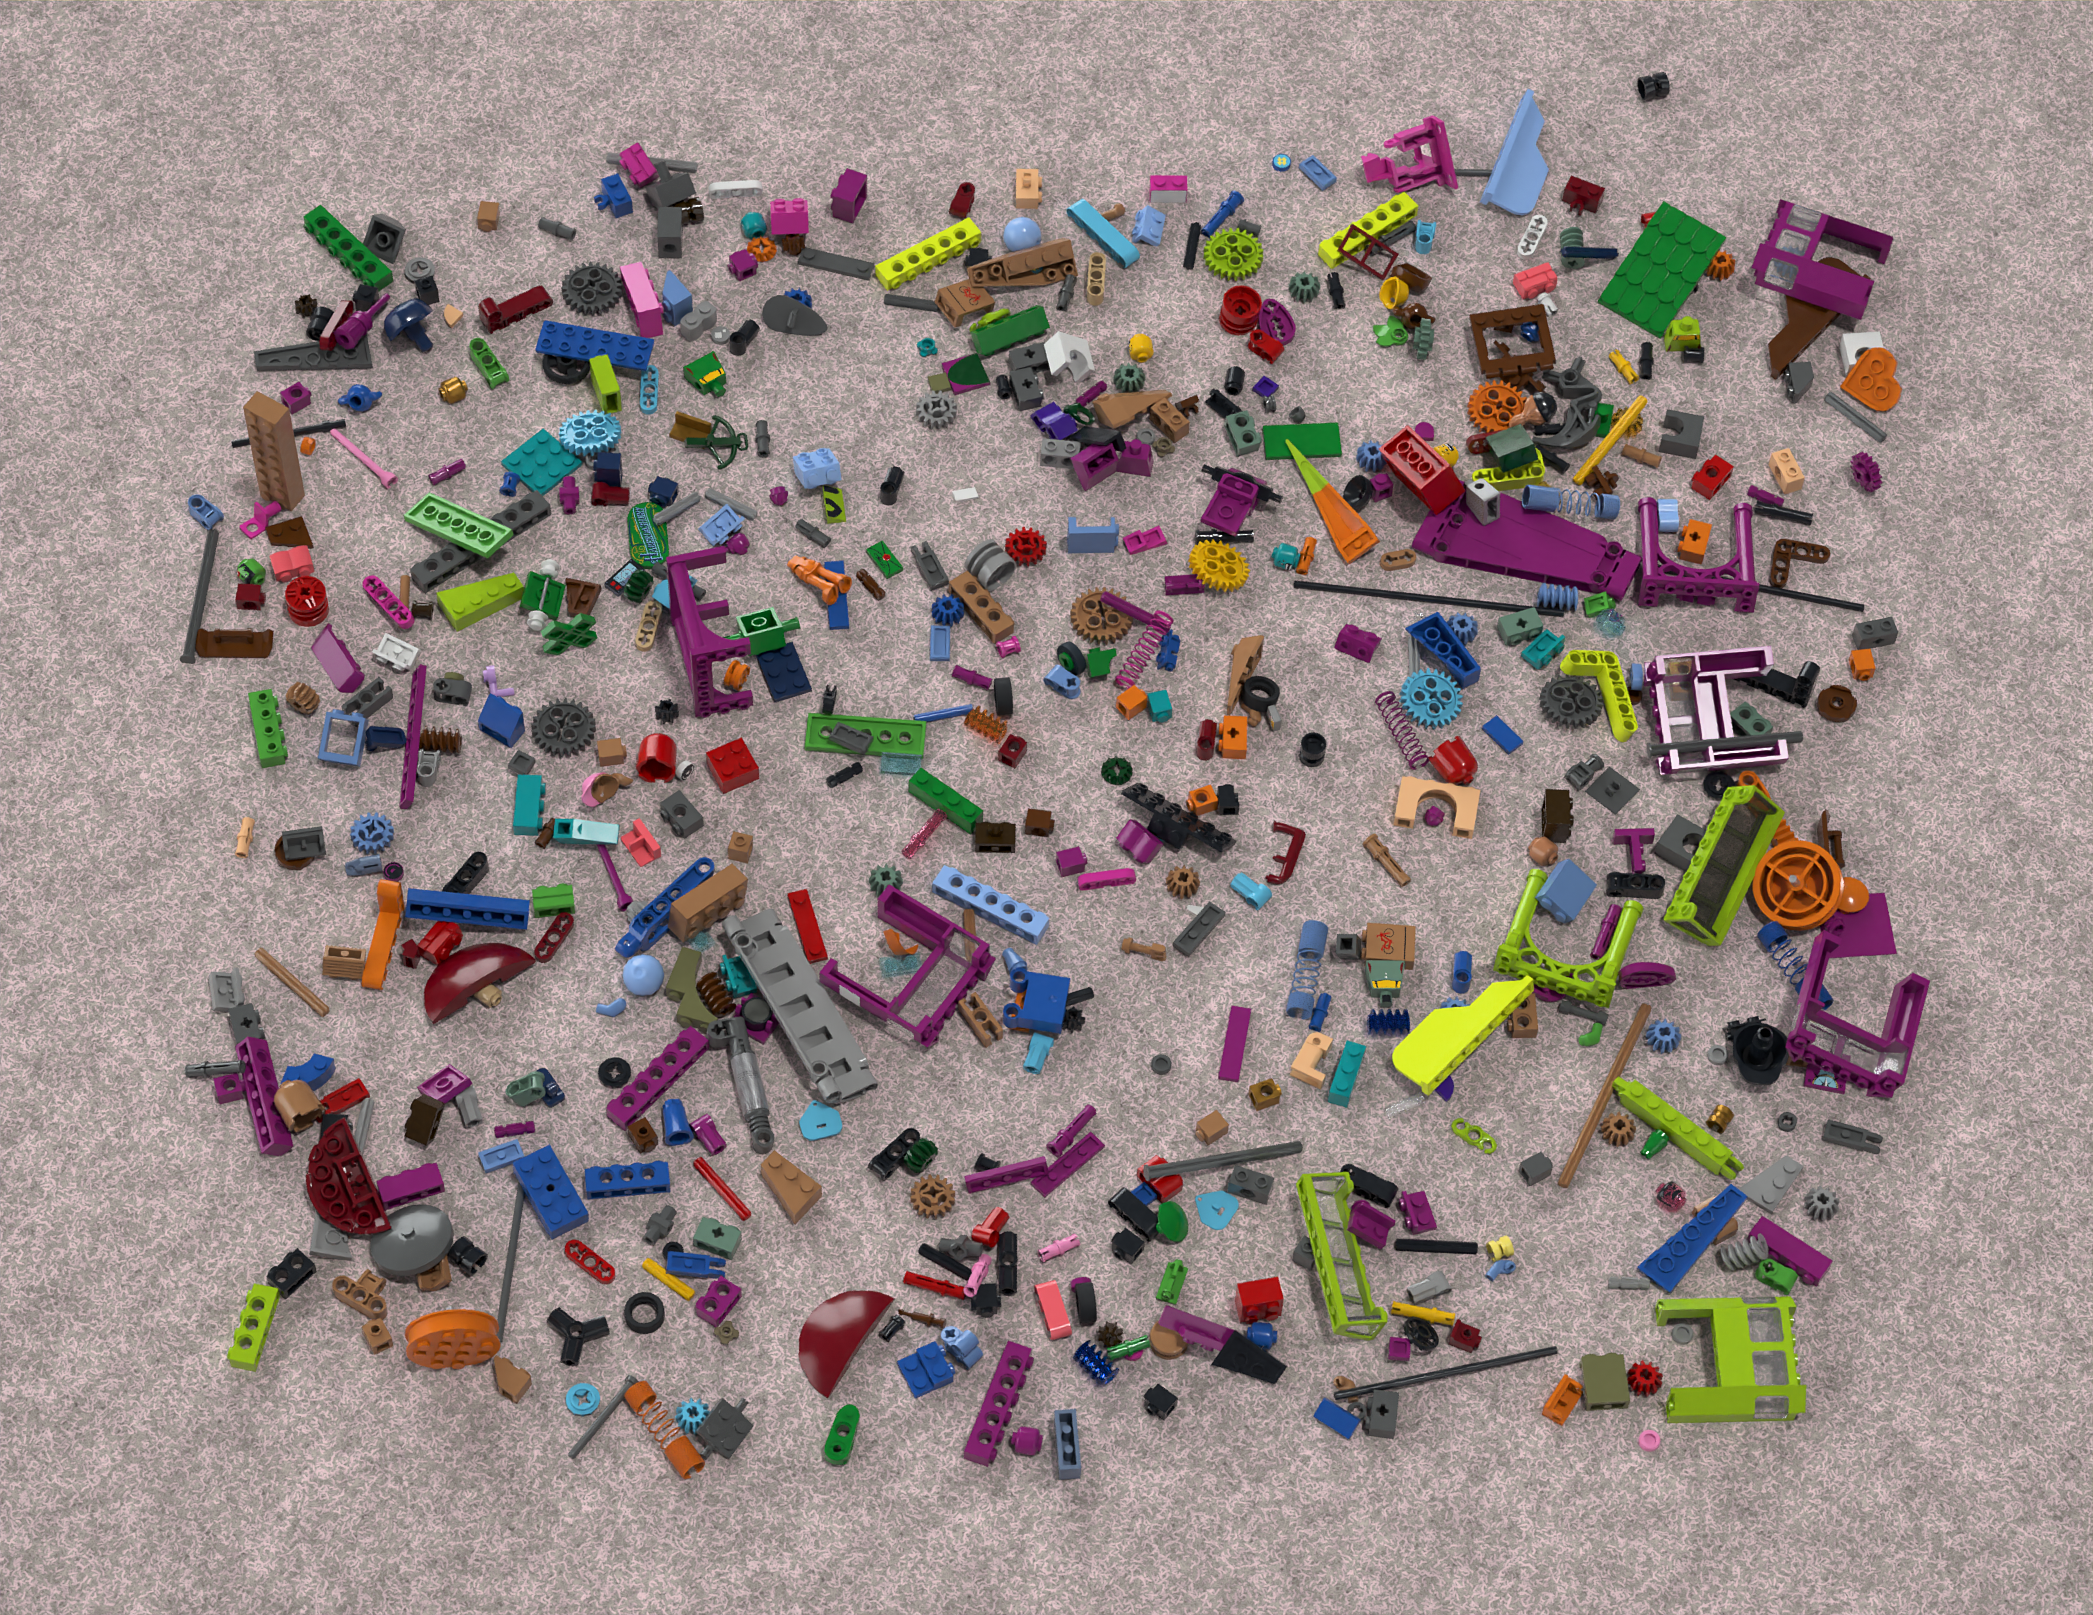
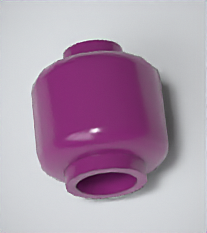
(1027, 1440)

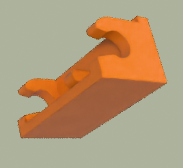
(1563, 1400)

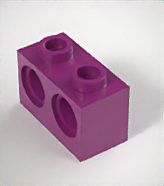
(723, 1304)

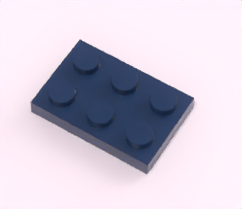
(784, 672)

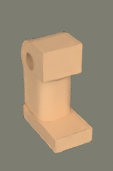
(1303, 1068)

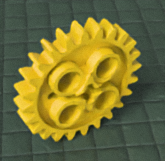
(1219, 565)

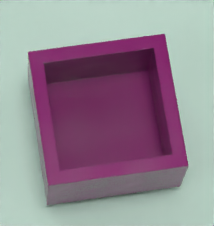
(849, 195)

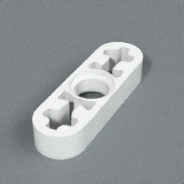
(724, 189)
(1532, 231)

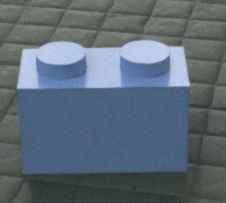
(676, 299)

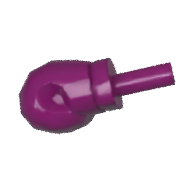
(738, 543)

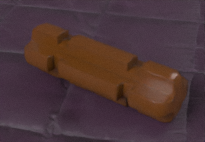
(871, 584)

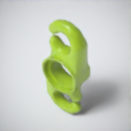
(990, 318)
(1484, 1137)

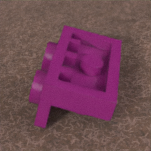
(1417, 1211)
(1370, 1224)

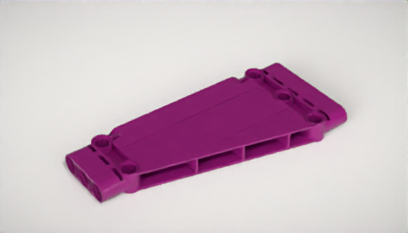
(1527, 547)

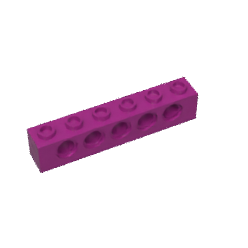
(655, 1088)
(260, 1089)
(1013, 1355)

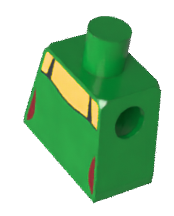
(706, 374)

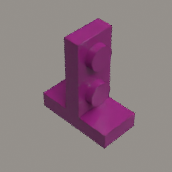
(1635, 839)

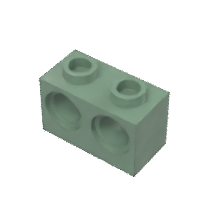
(1238, 434)
(1753, 721)

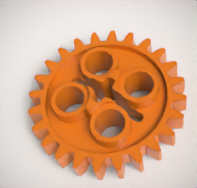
(1504, 395)

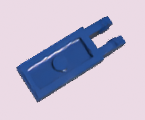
(694, 1265)

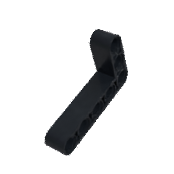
(1791, 689)

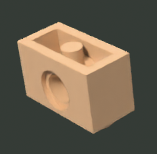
(1786, 471)

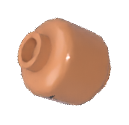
(1543, 851)

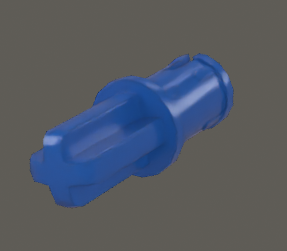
(1320, 1012)

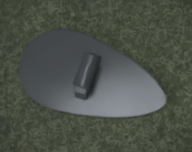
(792, 317)

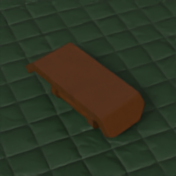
(234, 643)
(1824, 836)

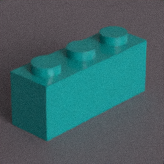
(529, 805)
(1347, 1074)

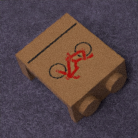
(961, 300)
(1389, 943)

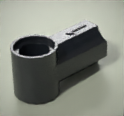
(742, 338)
(891, 485)

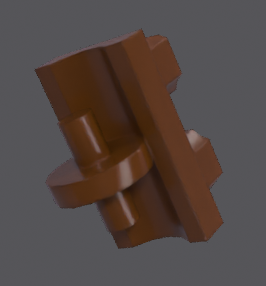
(1597, 478)

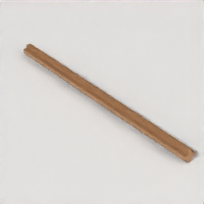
(1604, 1096)

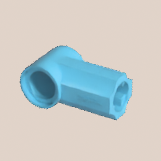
(1254, 893)
(1038, 1052)

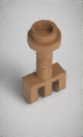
(1157, 951)

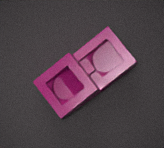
(1140, 542)

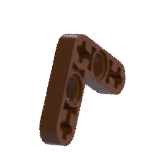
(1787, 555)

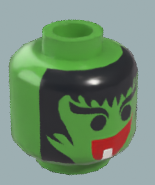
(251, 572)

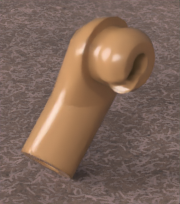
(1118, 211)
(1255, 715)
(1344, 1383)

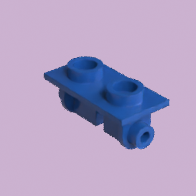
(1165, 657)

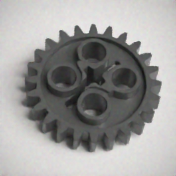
(591, 293)
(1571, 701)
(581, 732)

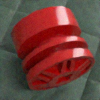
(1240, 310)
(307, 601)

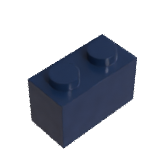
(608, 469)

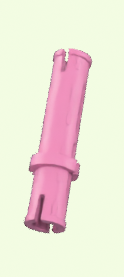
(979, 1271)

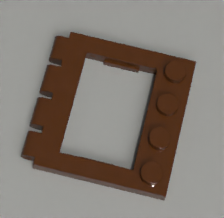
(1510, 365)

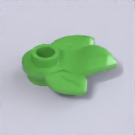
(1388, 333)

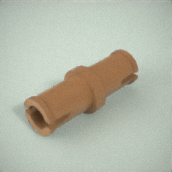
(1641, 455)

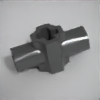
(659, 1225)
(960, 1247)

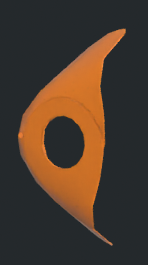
(894, 944)

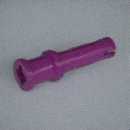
(1066, 1136)

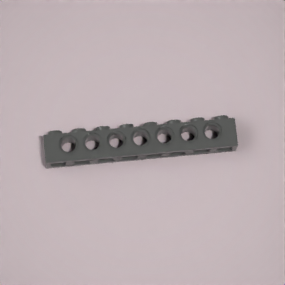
(460, 560)

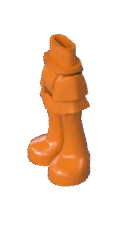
(810, 573)

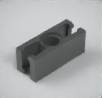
(368, 694)

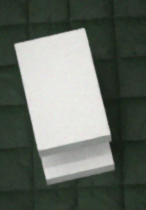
(1855, 344)
(1071, 352)

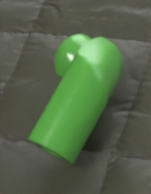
(1593, 1037)

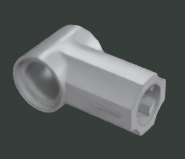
(467, 1102)
(1433, 1286)

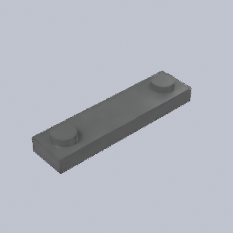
(836, 263)

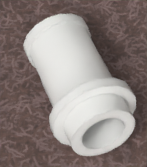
(1549, 306)

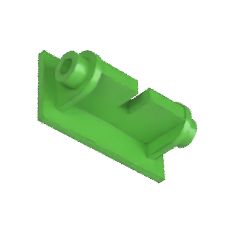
(1172, 1282)

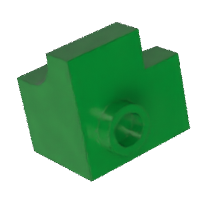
(1098, 661)

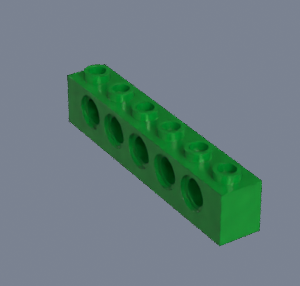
(347, 248)

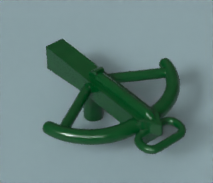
(710, 442)

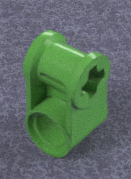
(1778, 1277)

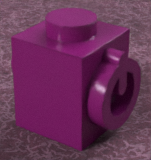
(742, 264)

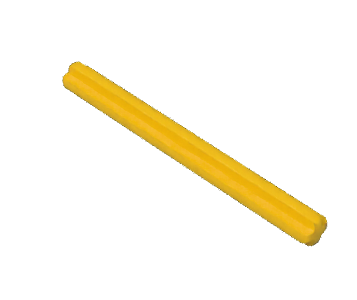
(1610, 439)

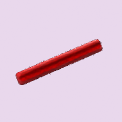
(722, 1188)

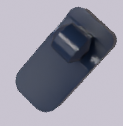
(384, 737)
(553, 1093)

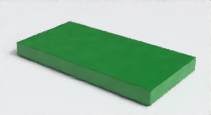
(1311, 440)

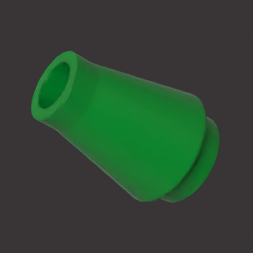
(1654, 1144)

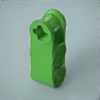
(493, 372)

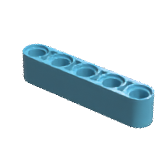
(1100, 229)

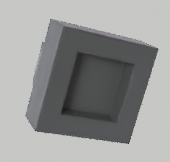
(521, 763)

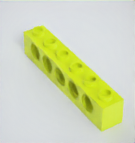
(1377, 223)
(927, 254)

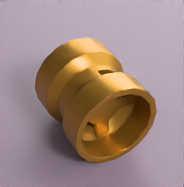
(1721, 1116)

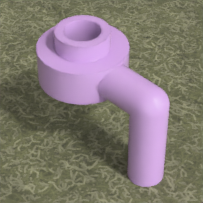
(490, 677)

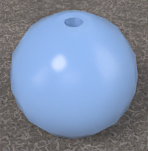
(1021, 234)
(643, 975)

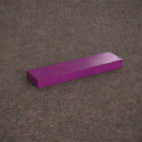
(1234, 1044)
(1068, 1164)
(1006, 1174)

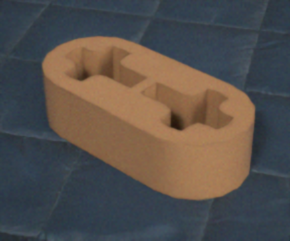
(1398, 560)

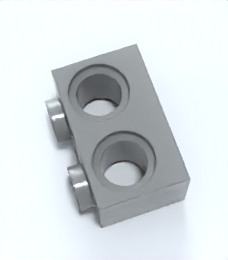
(1058, 453)

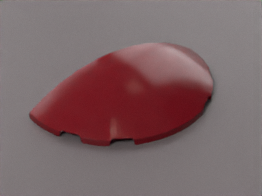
(468, 973)
(343, 1185)
(837, 1333)

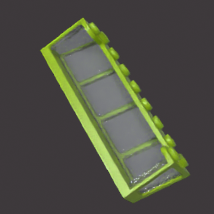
(1338, 1255)

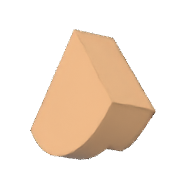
(452, 315)

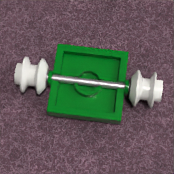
(543, 595)

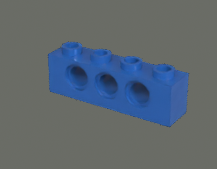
(618, 1187)

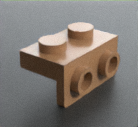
(435, 1277)

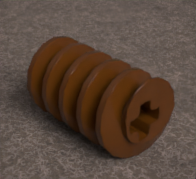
(440, 740)
(715, 995)

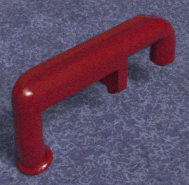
(1292, 855)

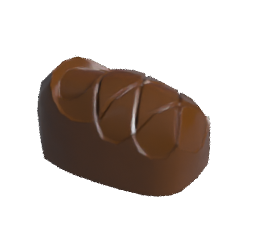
(1412, 276)

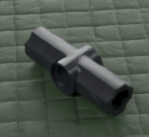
(1008, 1273)

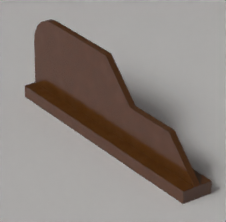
(1804, 326)

